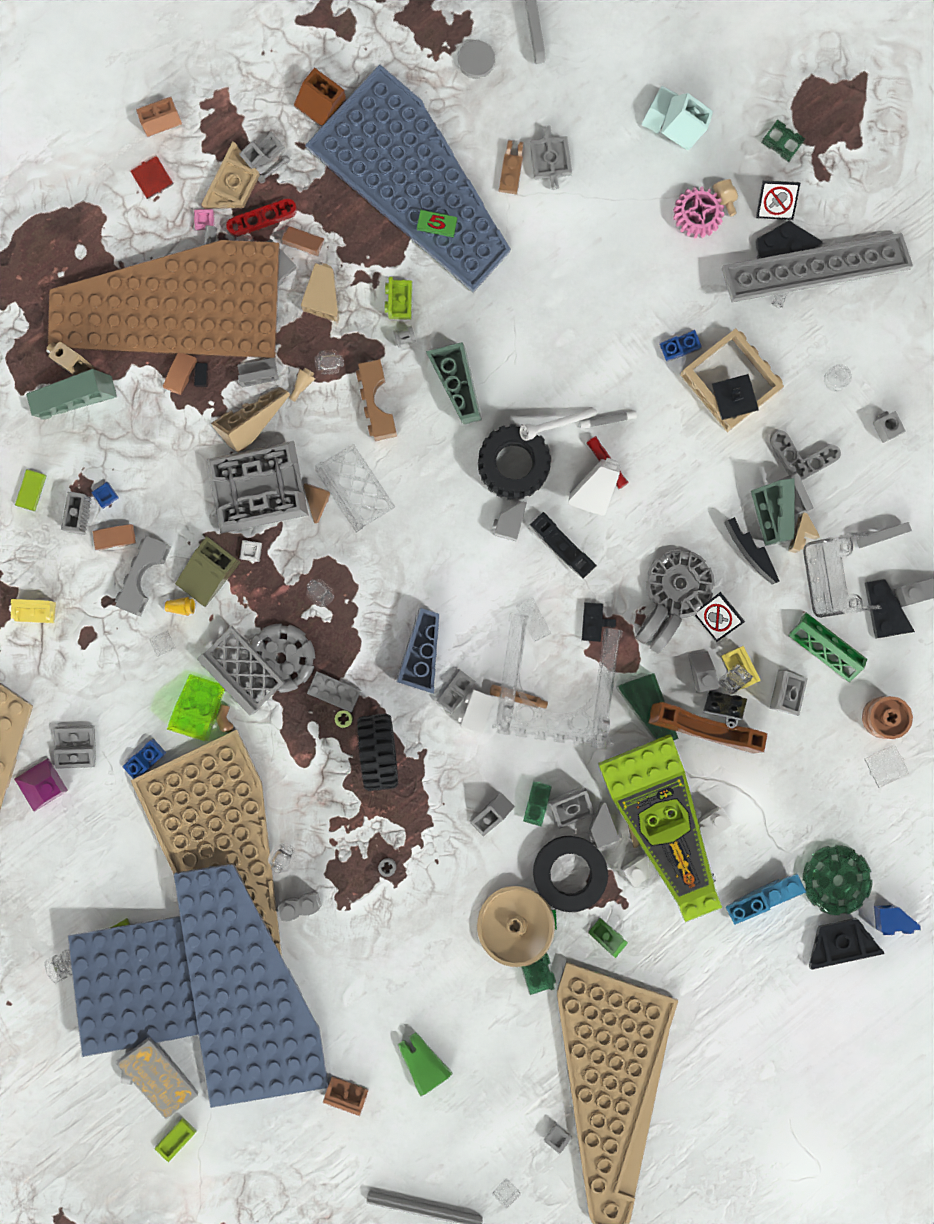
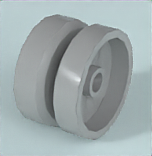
(656, 626)

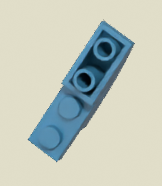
(764, 898)

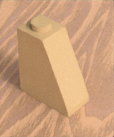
(321, 293)

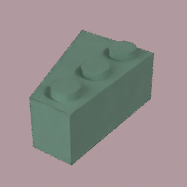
(775, 510)

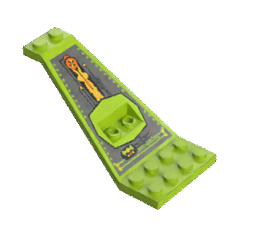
(647, 786)

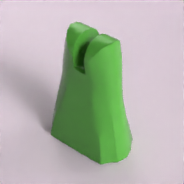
(423, 1064)

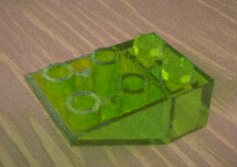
(196, 708)

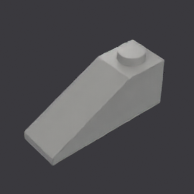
(915, 592)

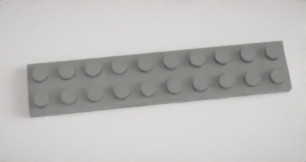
(816, 267)

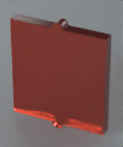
(152, 177)

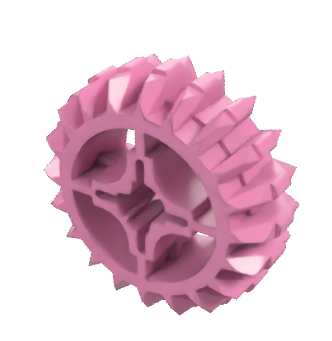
(698, 198)

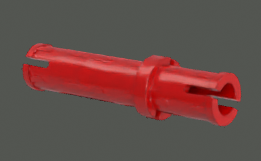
(600, 453)

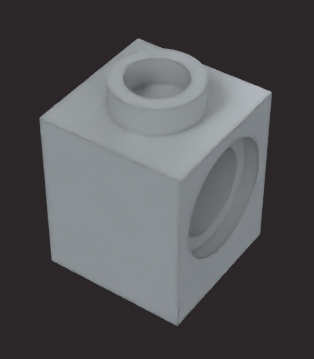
(896, 426)

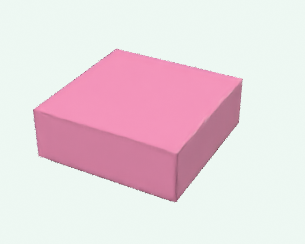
(203, 218)

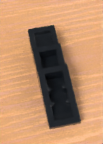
(756, 557)

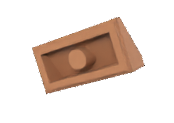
(302, 241)

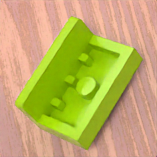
(399, 299)

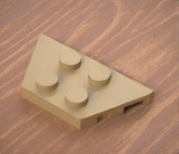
(232, 182)

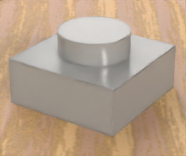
(557, 1138)

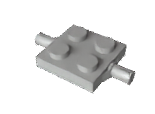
(550, 157)

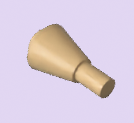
(303, 380)

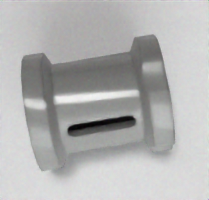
(404, 336)

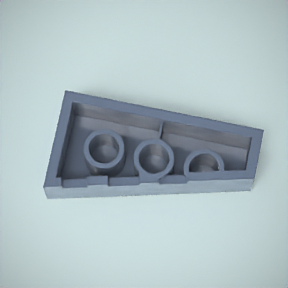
(421, 652)

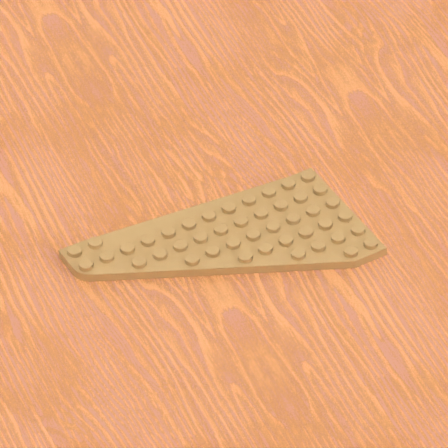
(614, 1064)

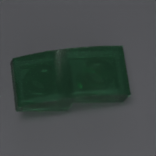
(537, 803)

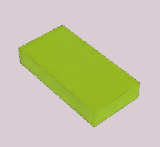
(30, 490)
(175, 1139)

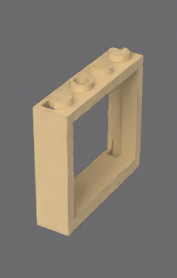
(706, 395)

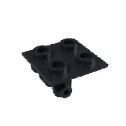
(726, 705)

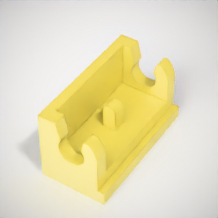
(33, 611)
(740, 657)

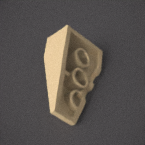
(245, 425)

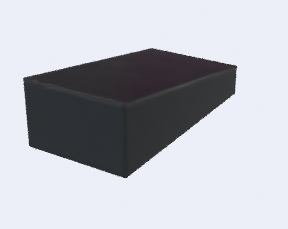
(201, 375)

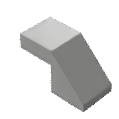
(263, 152)

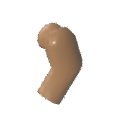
(221, 719)

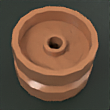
(893, 708)

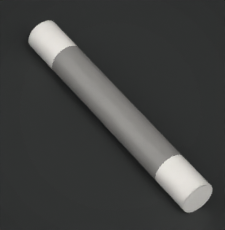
(608, 419)

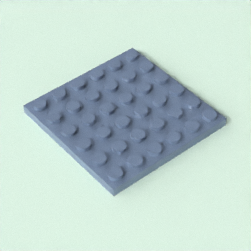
(132, 985)

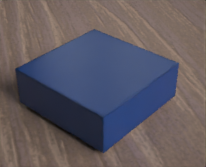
(105, 495)

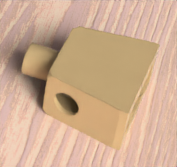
(67, 358)

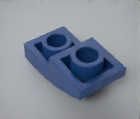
(680, 346)
(144, 759)

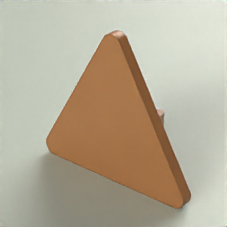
(317, 500)

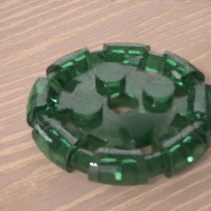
(826, 876)

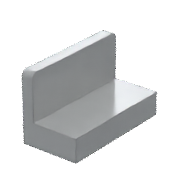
(257, 372)
(802, 499)

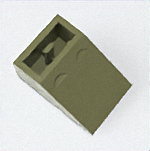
(207, 571)

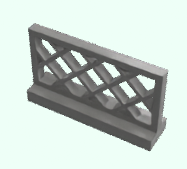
(227, 680)

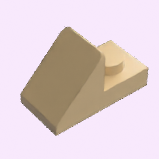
(803, 528)

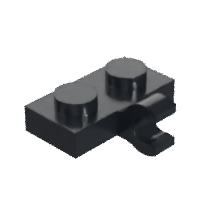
(593, 622)

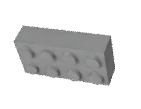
(334, 692)

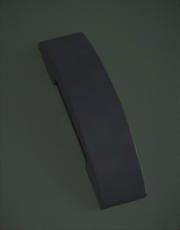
(562, 545)

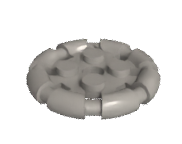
(669, 578)
(292, 654)

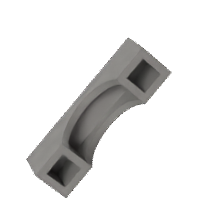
(132, 597)

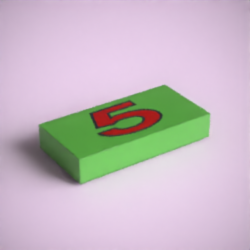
(437, 223)

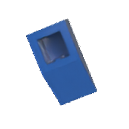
(893, 919)

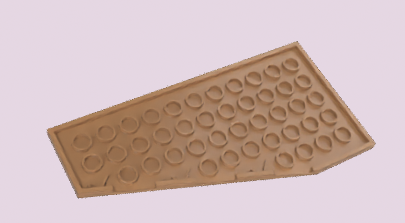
(189, 302)

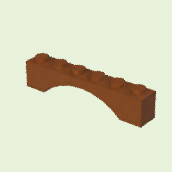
(682, 721)

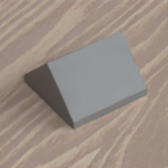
(788, 693)
(571, 807)

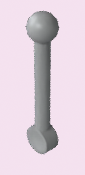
(262, 178)

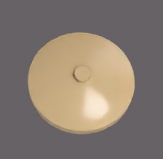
(515, 926)

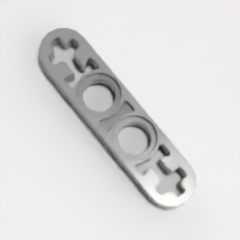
(535, 31)

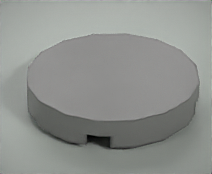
(476, 59)

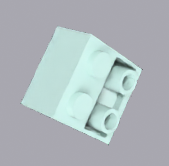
(686, 120)

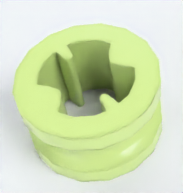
(347, 723)

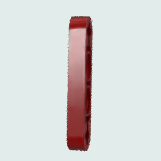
(262, 220)

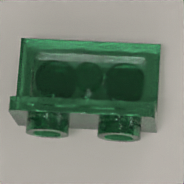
(538, 976)

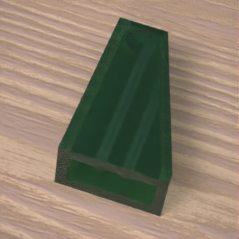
(640, 696)

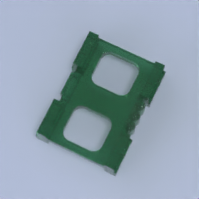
(780, 145)

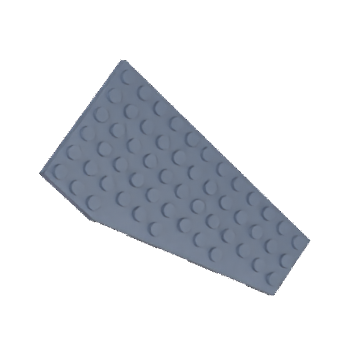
(401, 165)
(246, 1002)

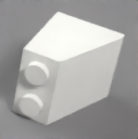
(596, 488)

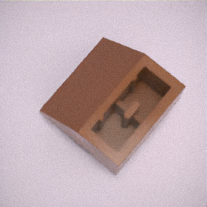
(319, 97)

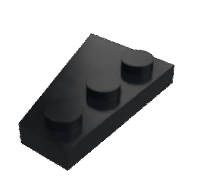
(889, 619)

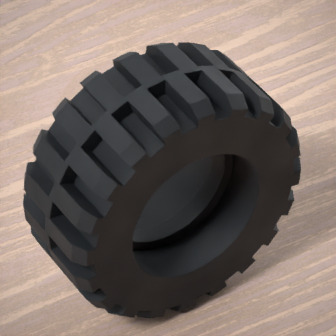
(513, 487)
(377, 752)

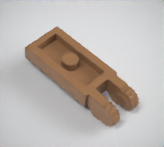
(511, 170)

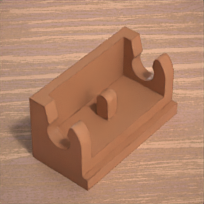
(159, 116)
(345, 1096)

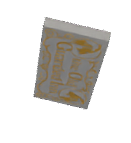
(157, 1077)

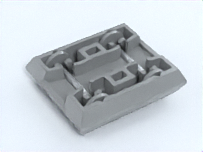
(257, 487)

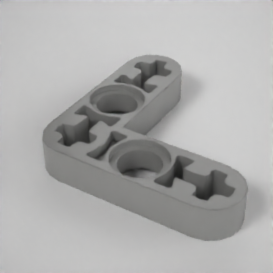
(802, 464)

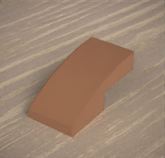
(179, 373)
(114, 537)

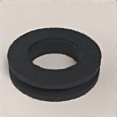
(570, 901)

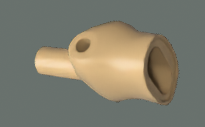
(728, 195)

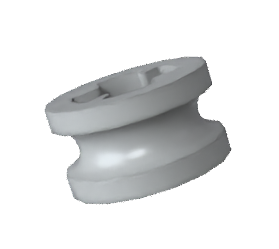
(392, 870)

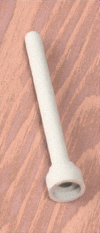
(530, 431)

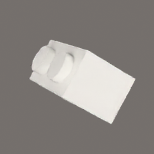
(477, 711)

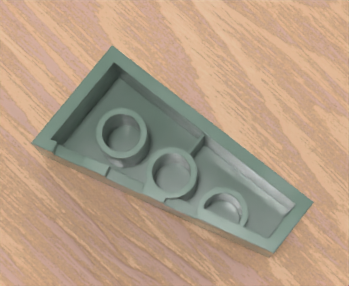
(455, 374)
(71, 394)

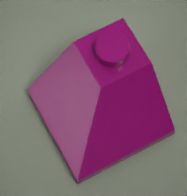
(41, 784)

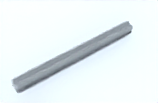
(422, 1209)

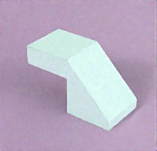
(658, 110)

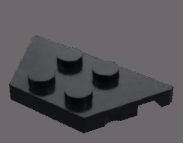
(784, 240)
(842, 943)

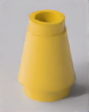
(181, 606)

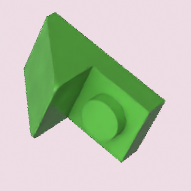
(608, 937)

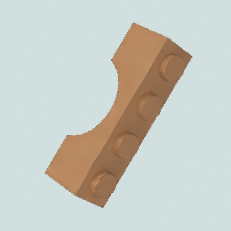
(372, 378)

